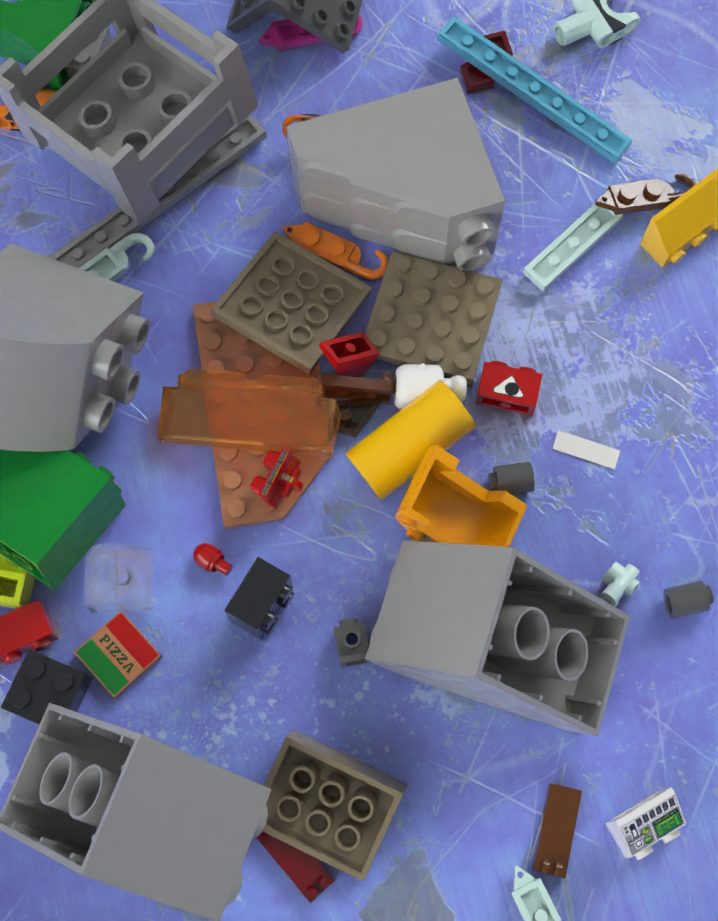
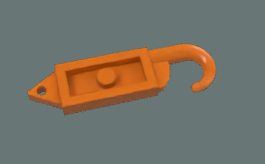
(334, 250)

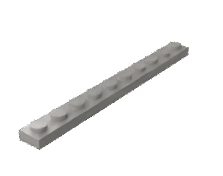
(119, 225)

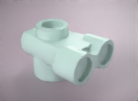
(620, 581)

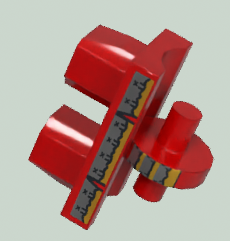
(281, 478)

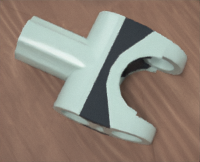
(597, 20)

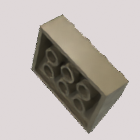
(330, 804)

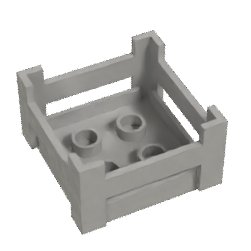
(137, 106)

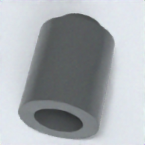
(512, 478)
(687, 599)

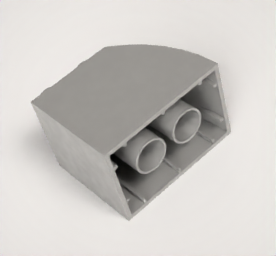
(63, 351)
(134, 812)

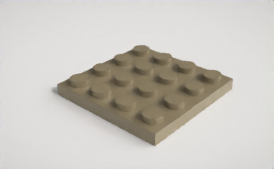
(291, 302)
(432, 315)

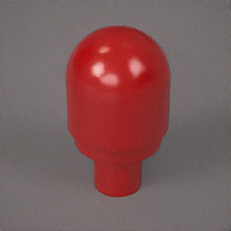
(211, 559)

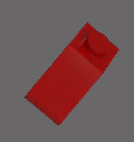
(350, 354)

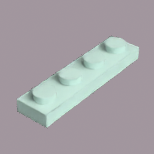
(571, 246)

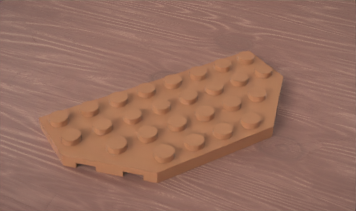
(230, 351)

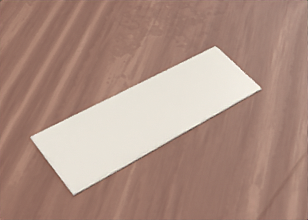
(586, 449)

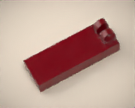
(299, 866)

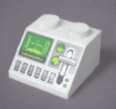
(647, 823)

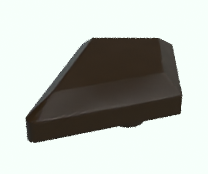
(355, 415)

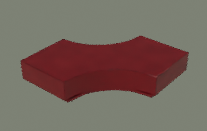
(472, 77)

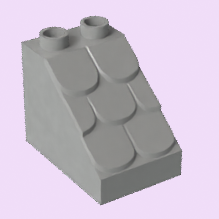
(402, 175)
(499, 633)

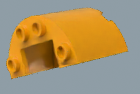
(455, 509)

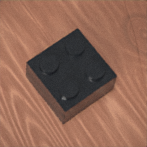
(260, 598)
(44, 682)

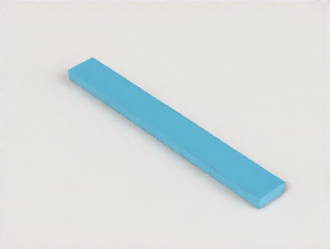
(534, 89)

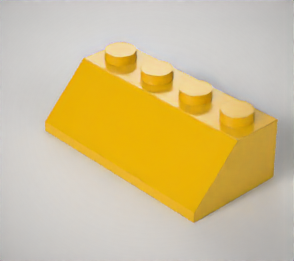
(683, 222)

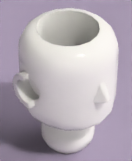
(417, 378)

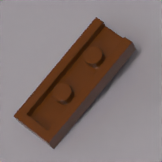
(358, 388)
(557, 830)

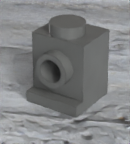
(351, 654)

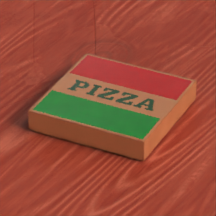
(118, 654)

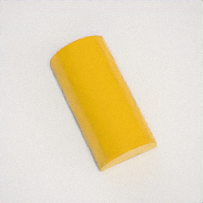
(396, 447)

